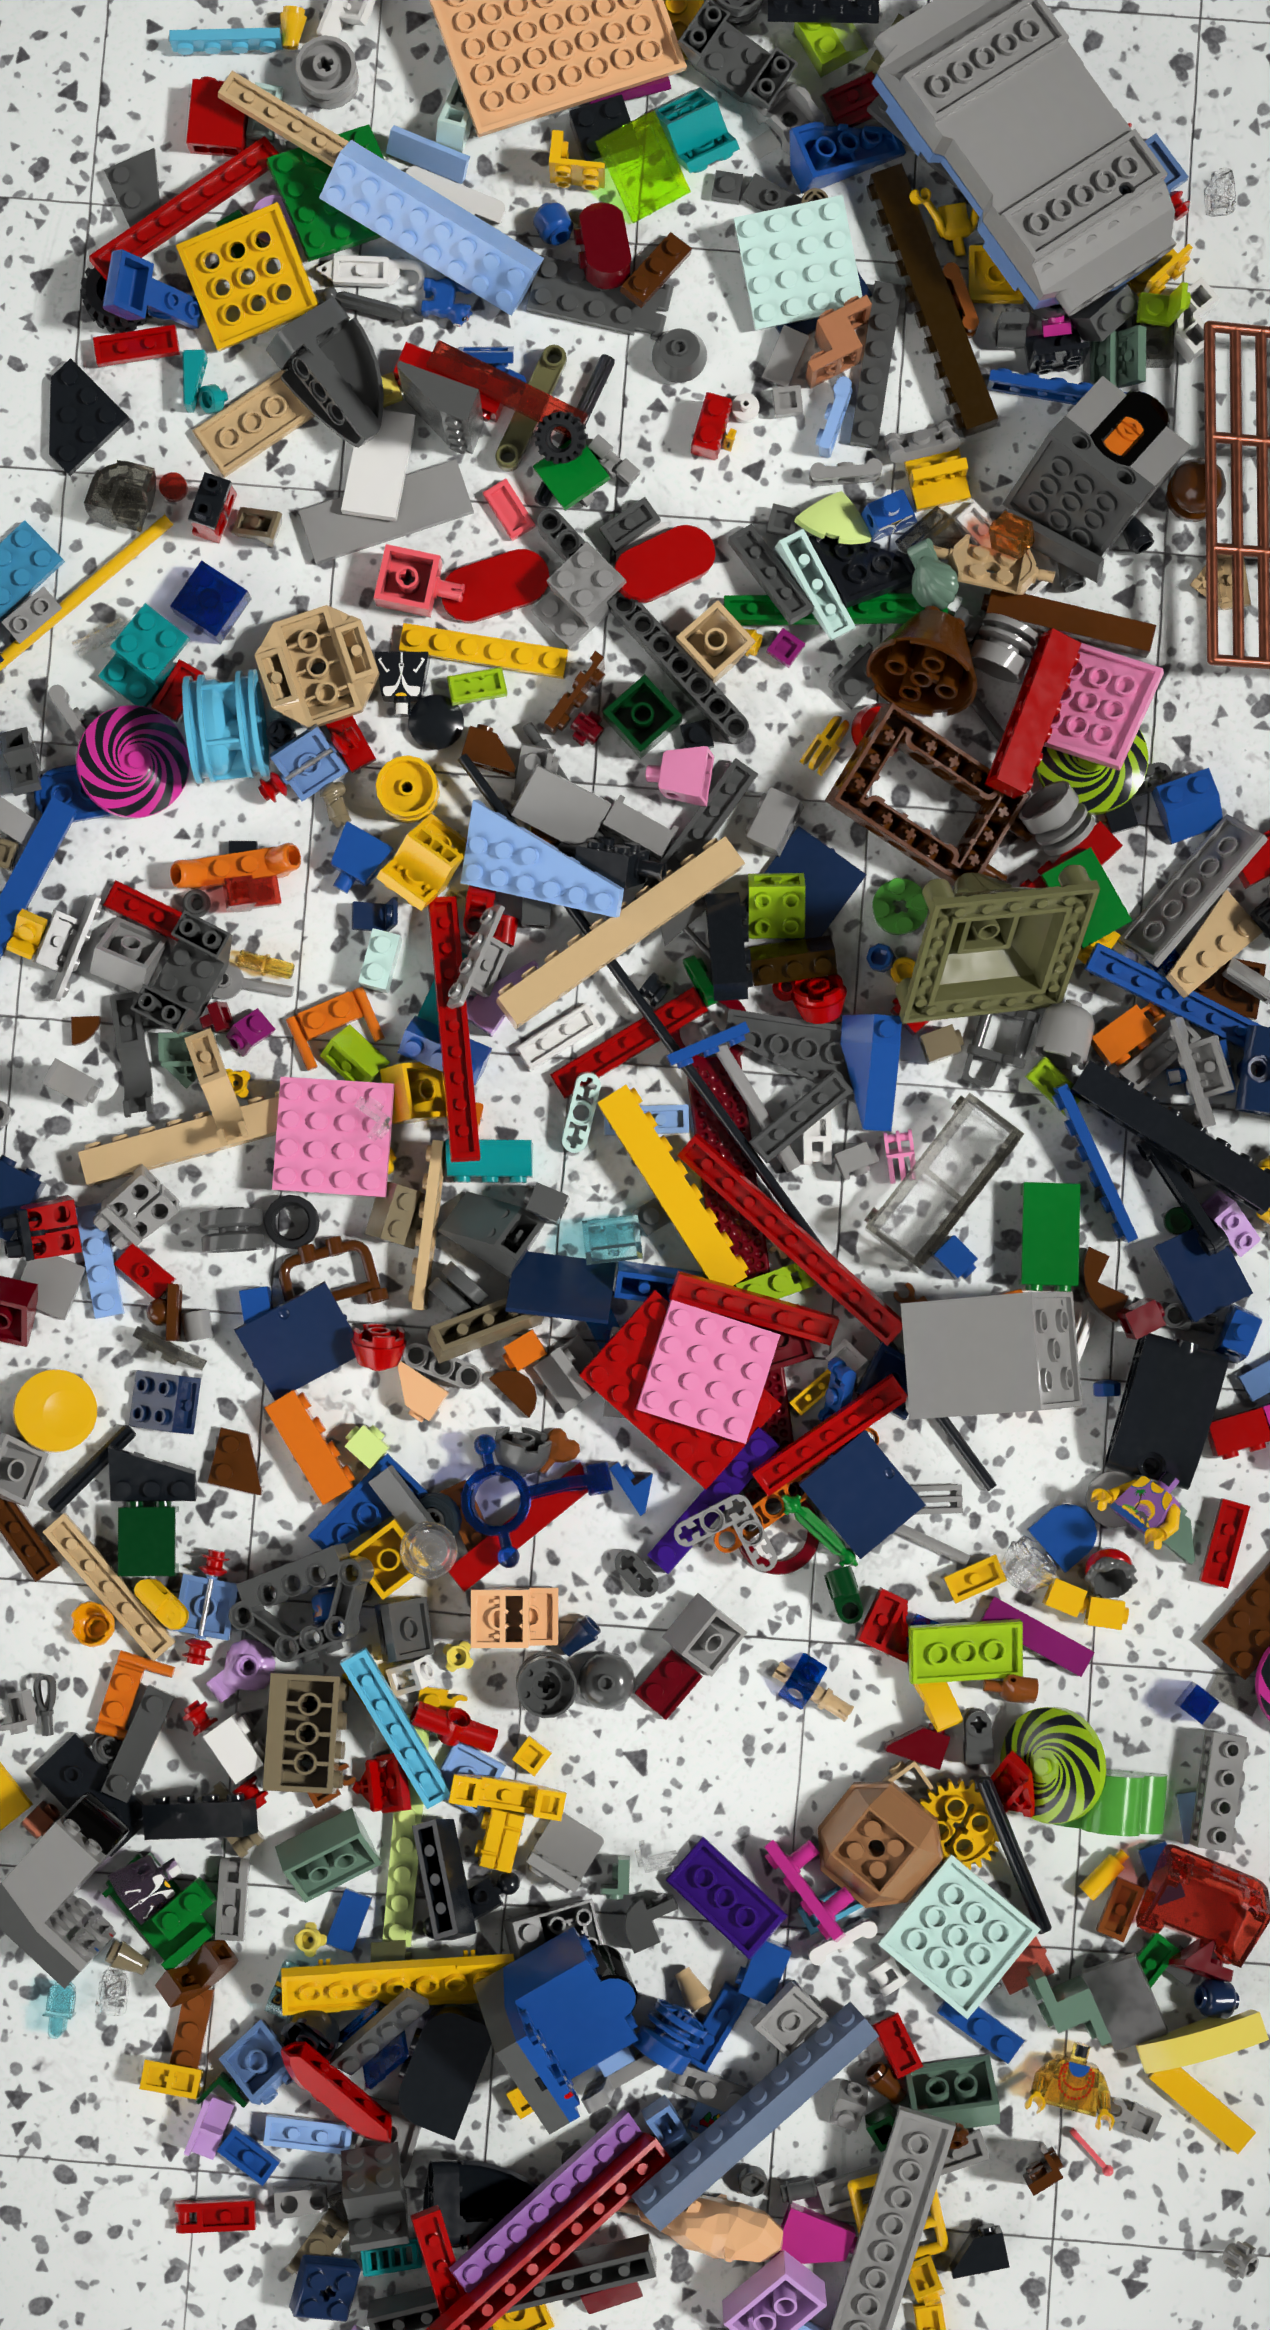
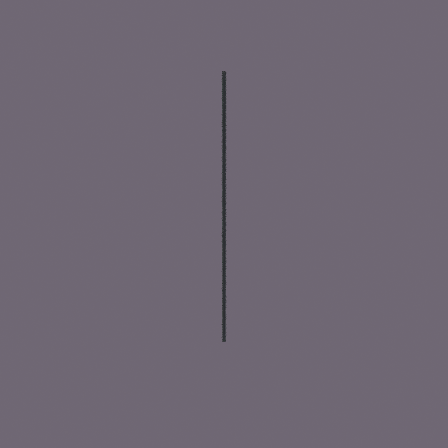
(715, 1106)

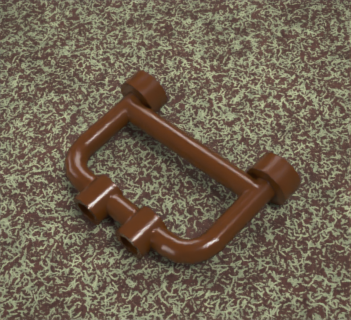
(336, 1247)

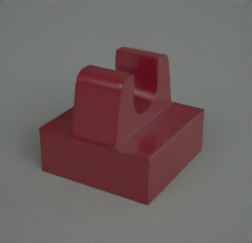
(218, 1017)

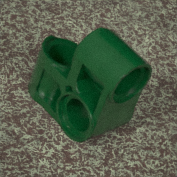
(843, 1590)

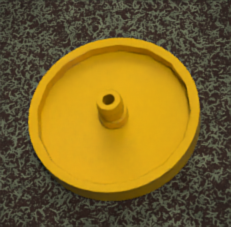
(55, 1411)

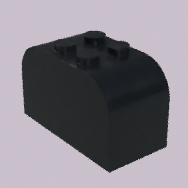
(443, 2068)

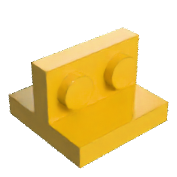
(938, 480)

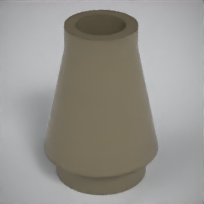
(126, 1958)

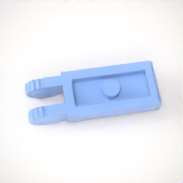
(834, 415)

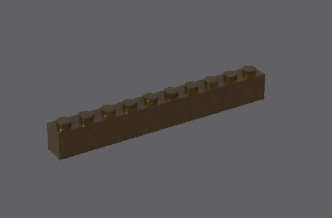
(932, 301)

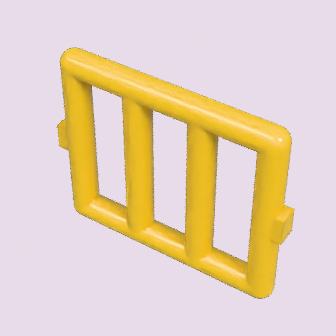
(934, 2220)

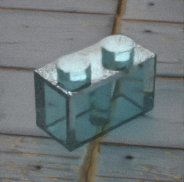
(612, 1239)

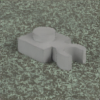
(1138, 2120)

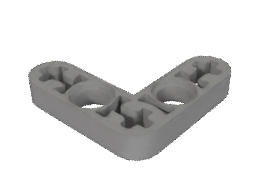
(738, 1522)
(601, 2089)

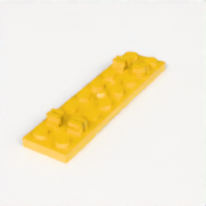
(359, 1984)

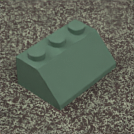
(327, 1855)
(956, 2091)

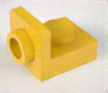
(27, 934)
(925, 2281)

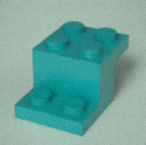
(696, 130)
(143, 656)

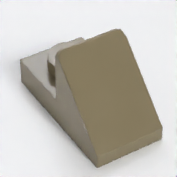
(258, 525)

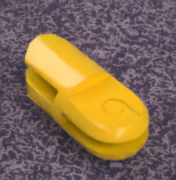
(826, 743)
(162, 1603)

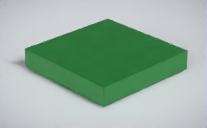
(574, 479)

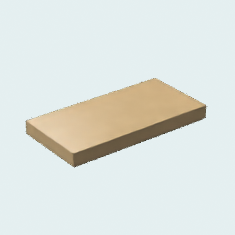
(252, 424)

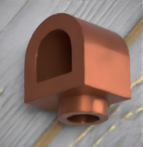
(41, 1819)

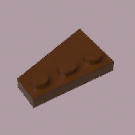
(559, 717)

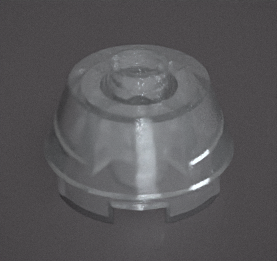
(428, 1550)
(1027, 1567)

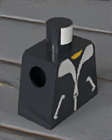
(402, 678)

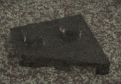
(170, 1351)

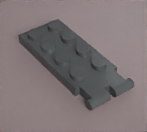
(565, 293)

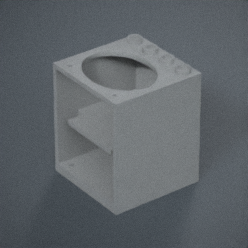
(991, 1355)

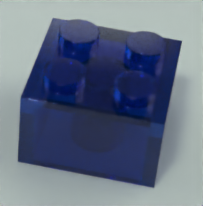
(210, 602)

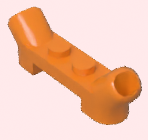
(259, 863)

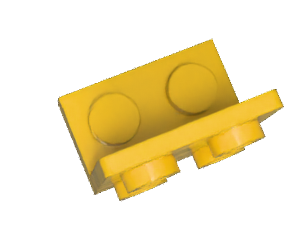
(570, 172)
(1154, 279)

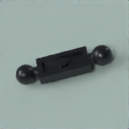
(485, 1897)

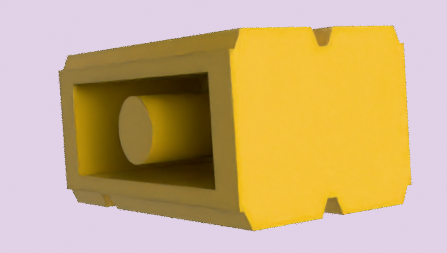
(500, 1839)

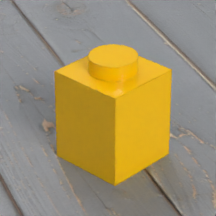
(1066, 1597)
(1106, 1613)

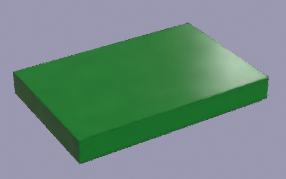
(1109, 912)

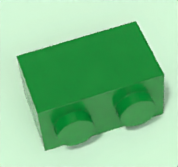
(184, 1908)

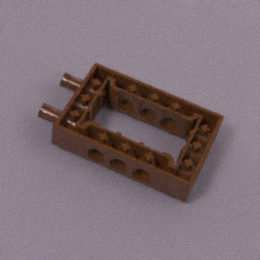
(996, 815)

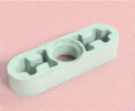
(582, 1134)

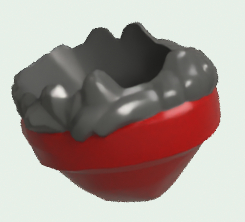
(1110, 1573)

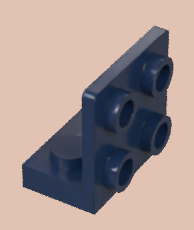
(164, 1402)

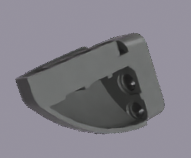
(332, 371)

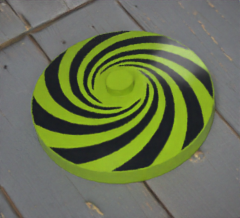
(1096, 785)
(1063, 1759)

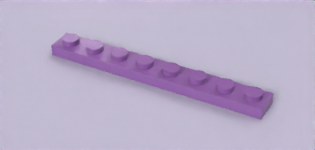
(545, 2201)

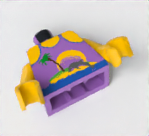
(1145, 1506)

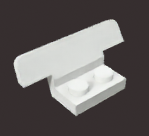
(463, 196)

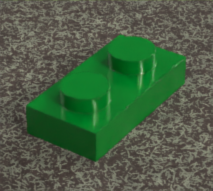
(1155, 1957)

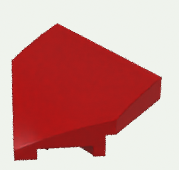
(384, 1785)
(1015, 1785)

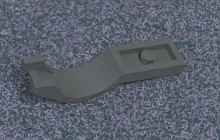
(132, 1055)

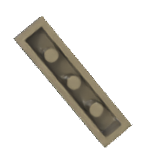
(477, 1330)

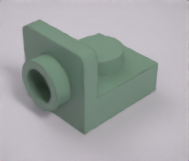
(620, 1873)

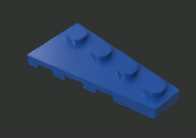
(360, 1508)

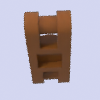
(961, 298)

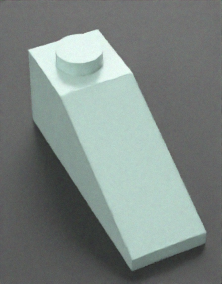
(454, 121)

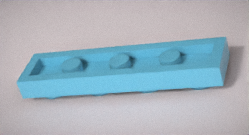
(218, 40)

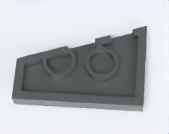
(136, 185)

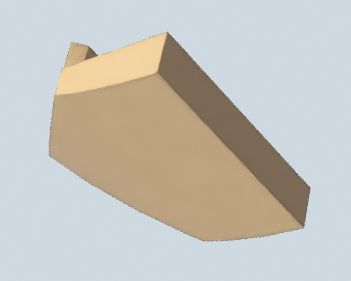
(1224, 583)

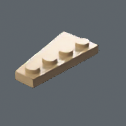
(1218, 940)

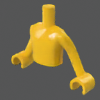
(950, 220)

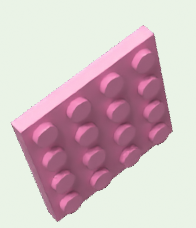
(1103, 706)
(325, 1138)
(708, 1371)

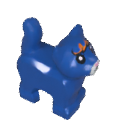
(443, 304)

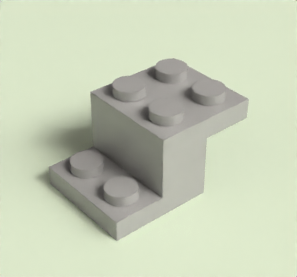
(578, 595)

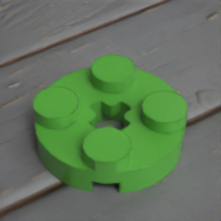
(883, 907)

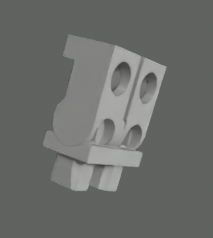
(136, 1208)

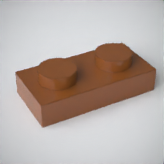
(1120, 1909)

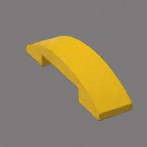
(507, 1795)

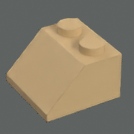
(715, 641)

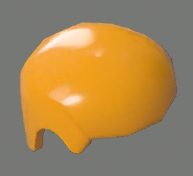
(92, 1624)

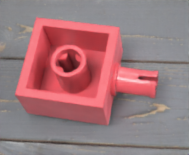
(418, 596)

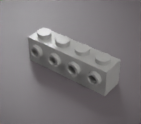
(1218, 1790)

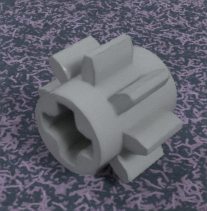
(1240, 2259)

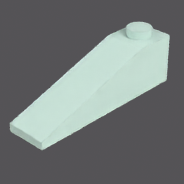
(808, 572)

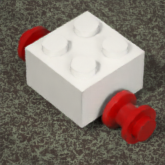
(233, 1746)

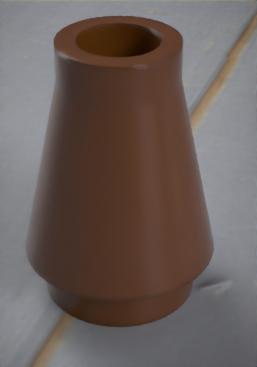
(883, 2081)

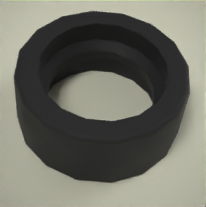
(270, 1219)

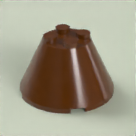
(925, 665)

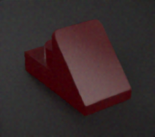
(1197, 1960)

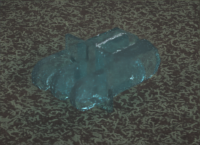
(60, 2008)

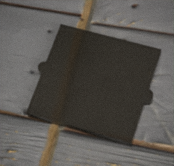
(1234, 1689)

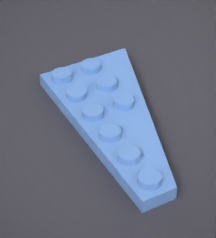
(524, 865)

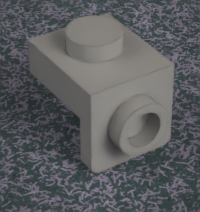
(22, 1711)
(849, 2105)

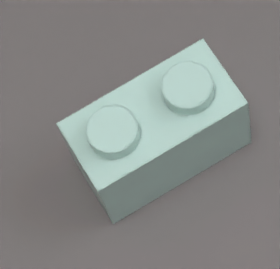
(380, 960)

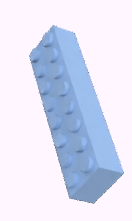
(430, 227)

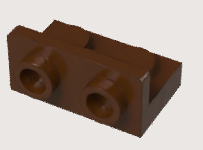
(1043, 2175)

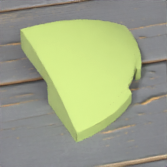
(835, 518)

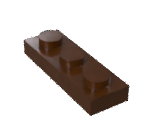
(656, 270)

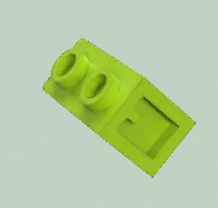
(1163, 309)

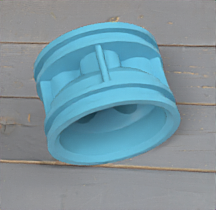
(225, 727)

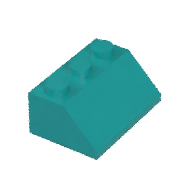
(497, 1160)

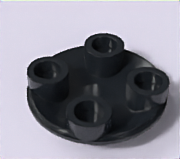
(436, 722)

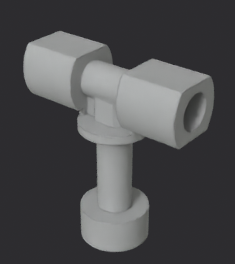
(612, 464)

